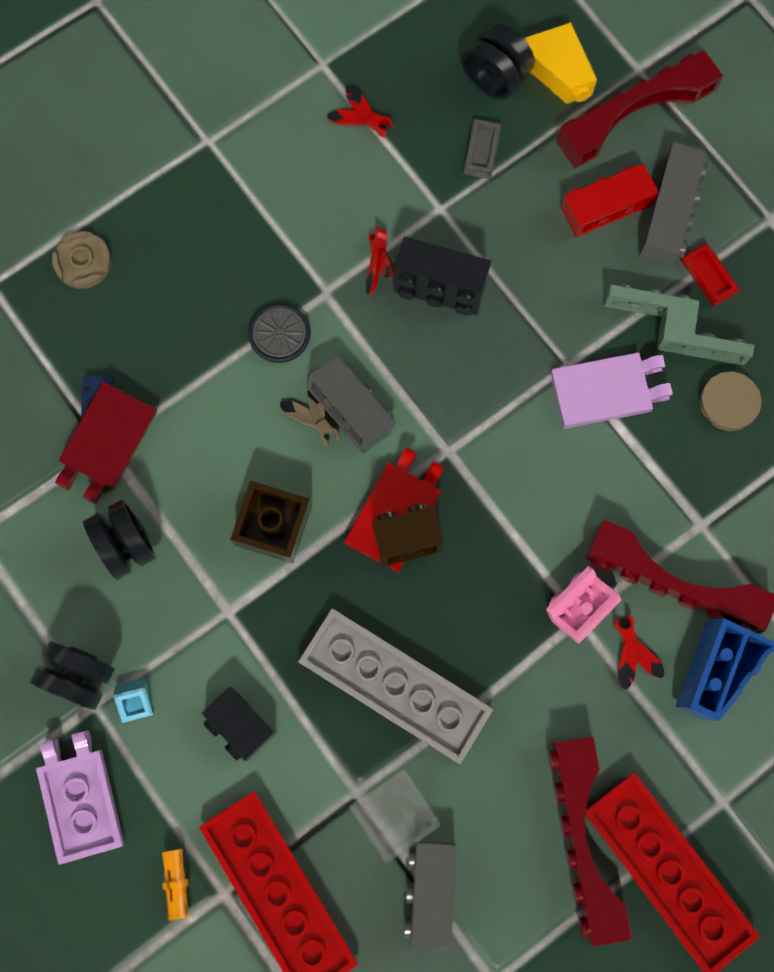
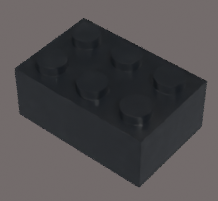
(440, 276)

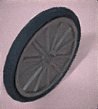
(279, 333)

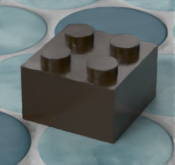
(271, 522)
(407, 535)

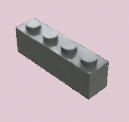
(673, 205)

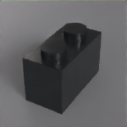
(237, 725)

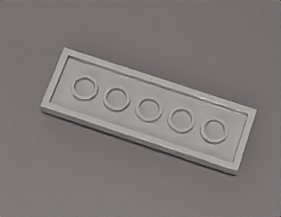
(396, 686)

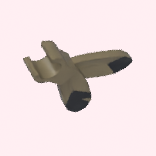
(311, 417)

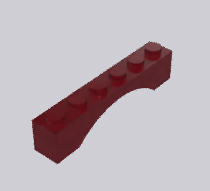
(684, 83)
(621, 552)
(603, 913)

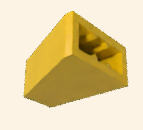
(562, 63)

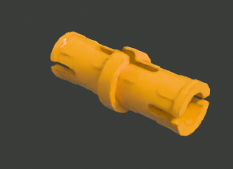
(175, 884)

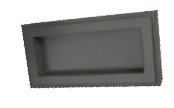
(482, 149)

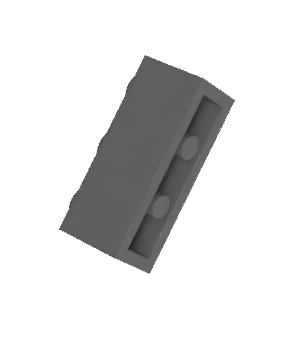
(350, 403)
(431, 895)

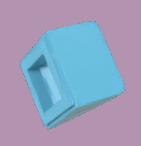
(133, 700)

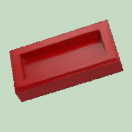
(710, 275)

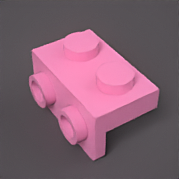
(582, 605)

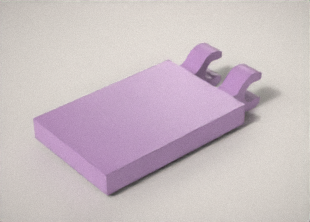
(607, 389)
(78, 800)

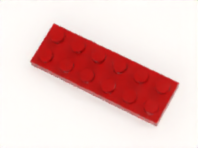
(671, 874)
(276, 889)

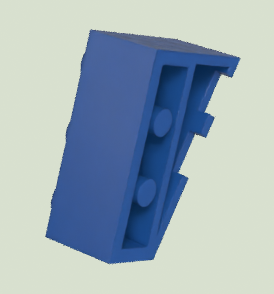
(721, 668)

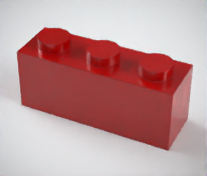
(609, 199)

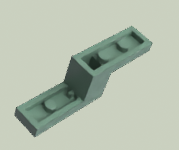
(678, 324)

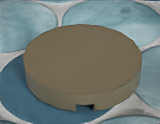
(81, 260)
(730, 401)

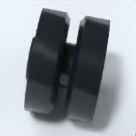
(498, 61)
(115, 541)
(73, 672)

